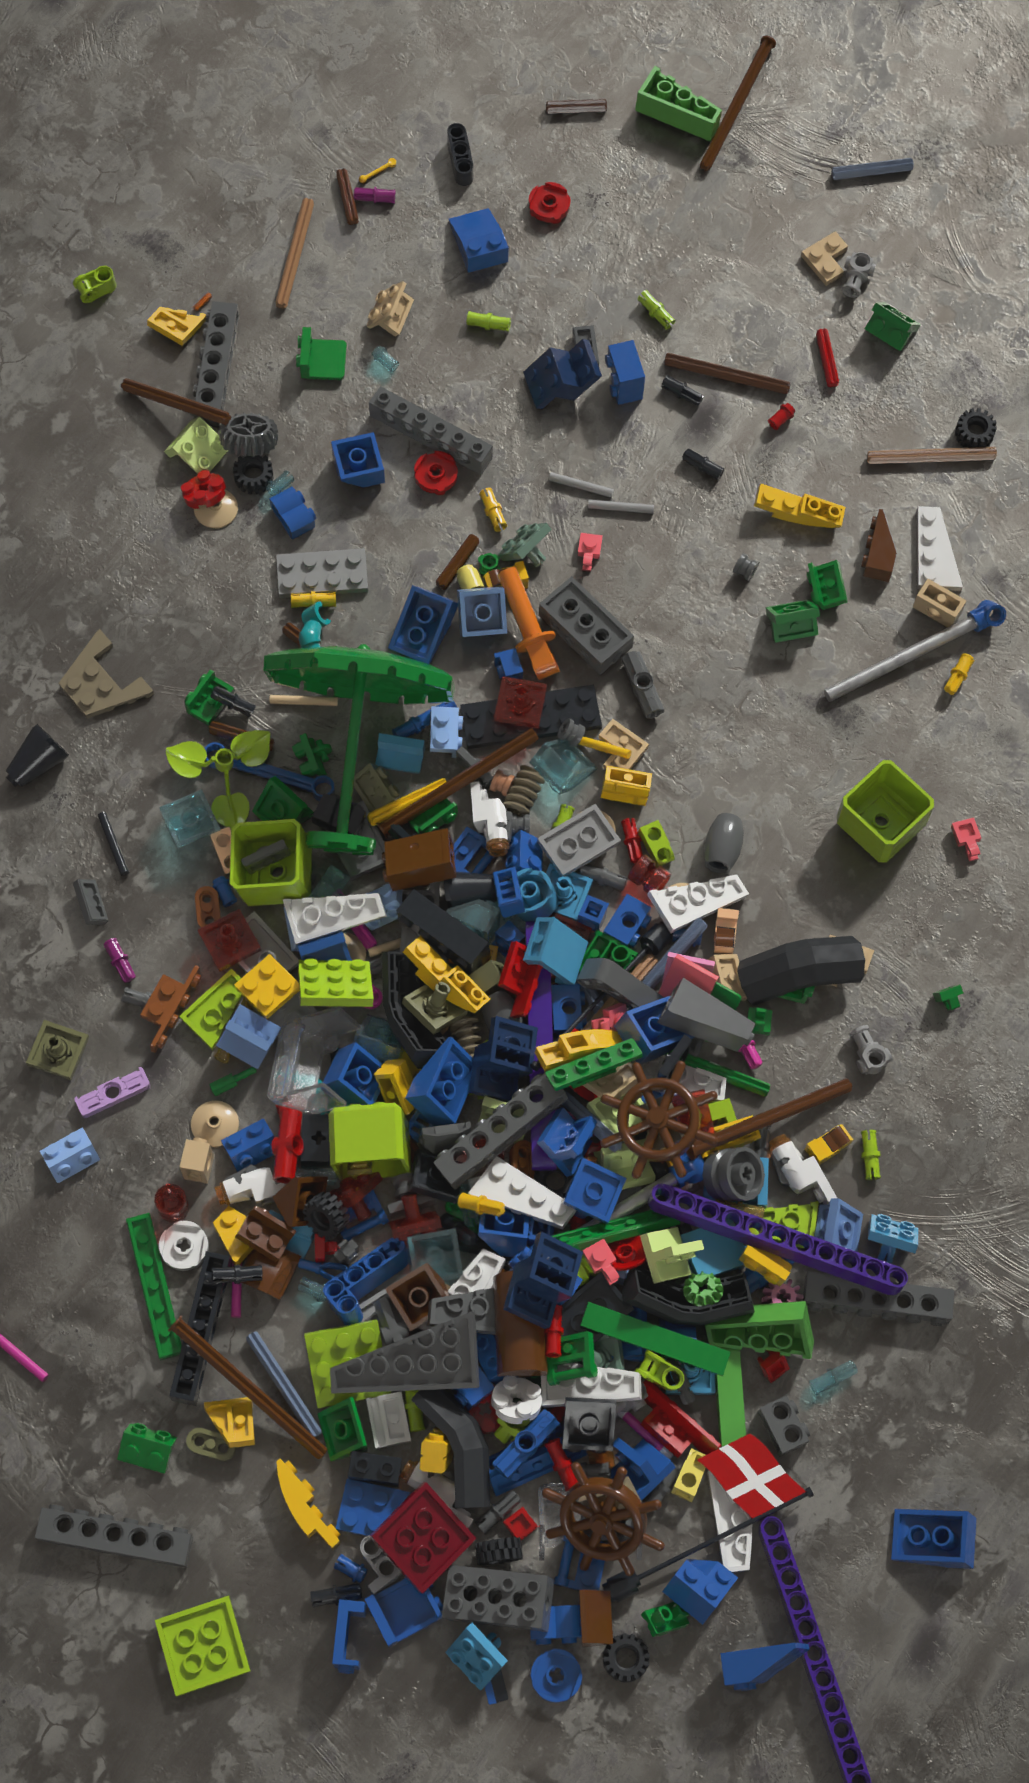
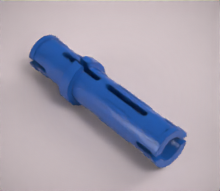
(417, 723)

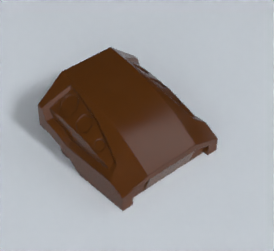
(275, 1275)

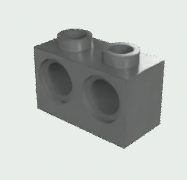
(776, 1428)

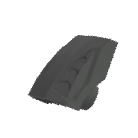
(441, 1137)

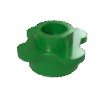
(487, 558)

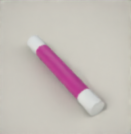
(635, 1424)

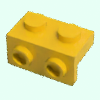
(767, 1264)

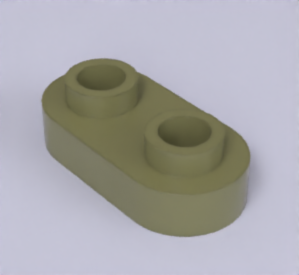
(211, 1445)

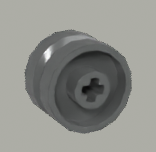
(733, 1174)

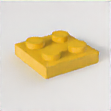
(268, 986)

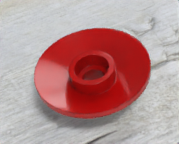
(628, 1253)

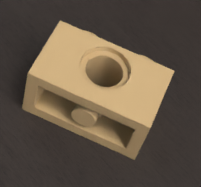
(939, 603)
(197, 1160)

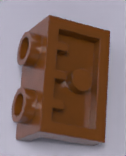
(265, 1233)

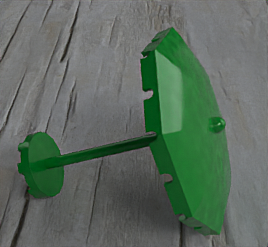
(350, 675)

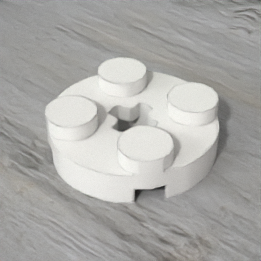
(175, 1235)
(521, 1388)

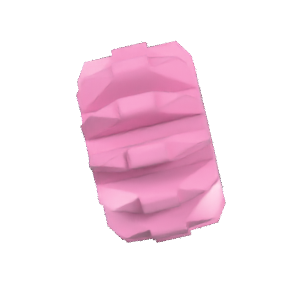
(788, 1292)

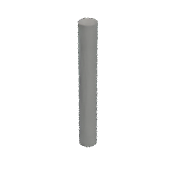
(576, 483)
(620, 506)

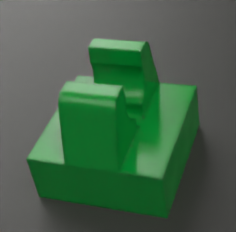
(949, 996)
(762, 1020)

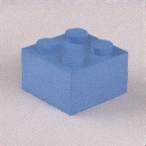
(482, 611)

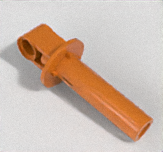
(534, 640)

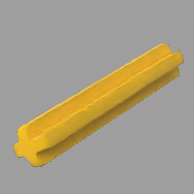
(387, 811)

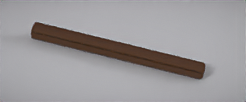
(727, 373)
(176, 401)

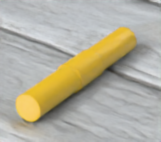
(605, 747)

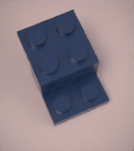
(562, 374)
(503, 1059)
(543, 1280)

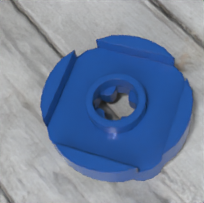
(543, 1683)

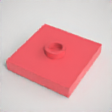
(692, 972)

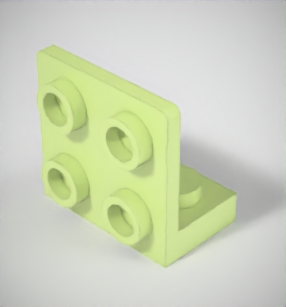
(197, 446)

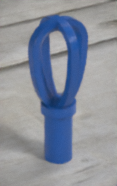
(317, 1267)

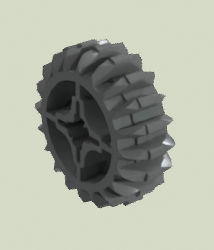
(249, 435)

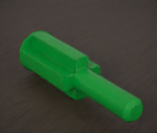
(229, 1081)

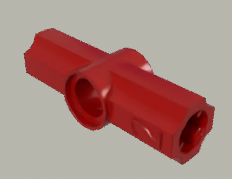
(287, 1145)

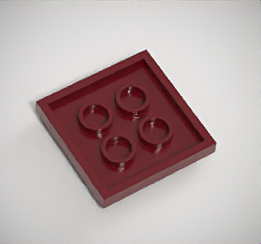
(423, 1537)

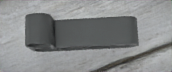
(616, 982)

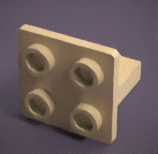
(391, 309)

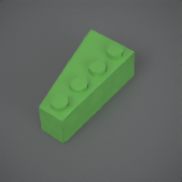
(677, 106)
(771, 1328)

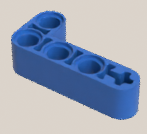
(363, 1277)

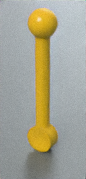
(391, 163)

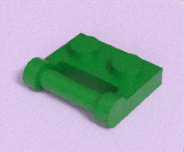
(573, 1349)

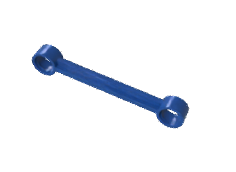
(287, 777)

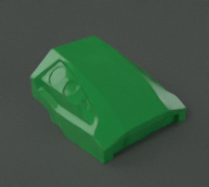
(610, 948)

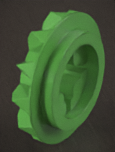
(707, 1296)

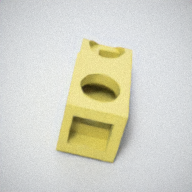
(689, 1476)

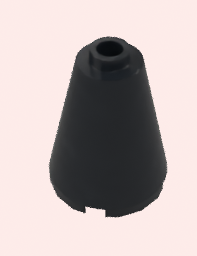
(35, 757)
(468, 888)

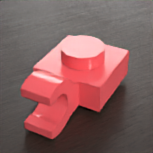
(589, 548)
(967, 834)
(610, 1017)
(601, 1259)

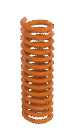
(202, 301)

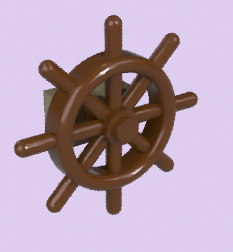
(658, 1120)
(603, 1505)

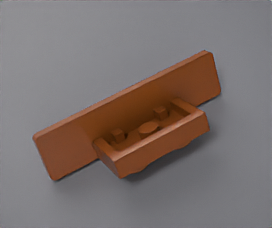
(165, 1004)

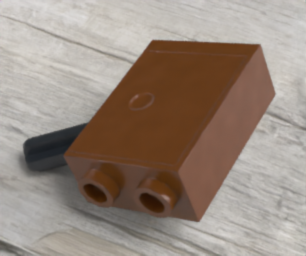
(418, 858)

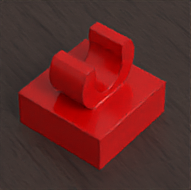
(323, 1248)
(773, 1366)

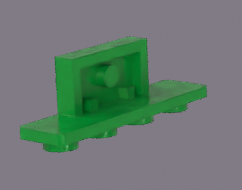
(594, 1065)

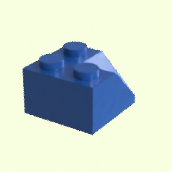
(627, 372)
(358, 460)
(353, 1075)
(506, 1233)
(700, 1587)

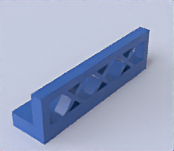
(532, 1468)

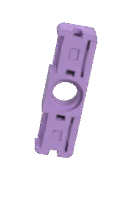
(98, 1101)

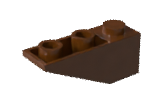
(882, 552)

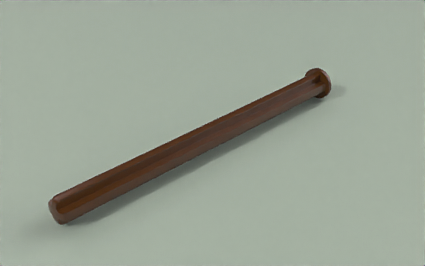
(767, 44)
(459, 781)
(772, 1116)
(248, 1388)

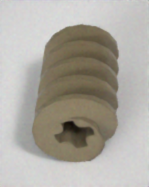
(522, 791)
(463, 1033)

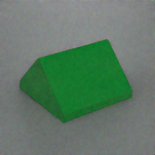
(342, 1430)

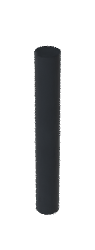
(113, 843)

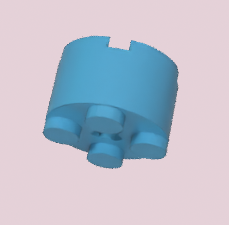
(538, 894)

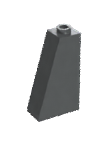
(705, 1017)

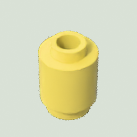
(469, 577)

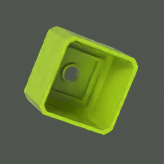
(887, 794)
(261, 886)
(370, 1134)

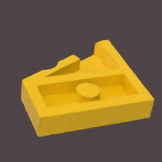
(175, 324)
(227, 1227)
(233, 1420)

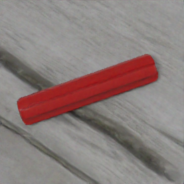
(827, 357)

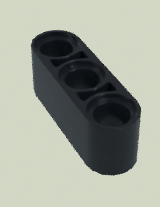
(459, 144)

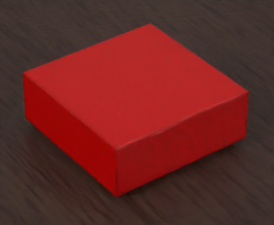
(520, 1524)

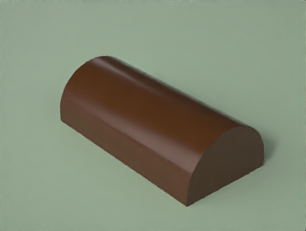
(518, 1341)

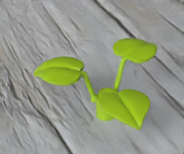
(190, 757)

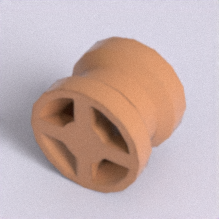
(501, 782)

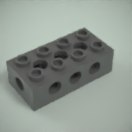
(571, 609)
(489, 1583)

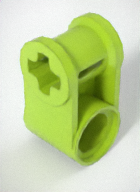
(94, 284)
(658, 1371)

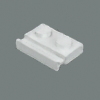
(388, 1420)

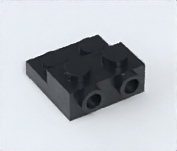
(588, 1424)

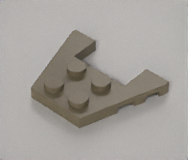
(91, 685)

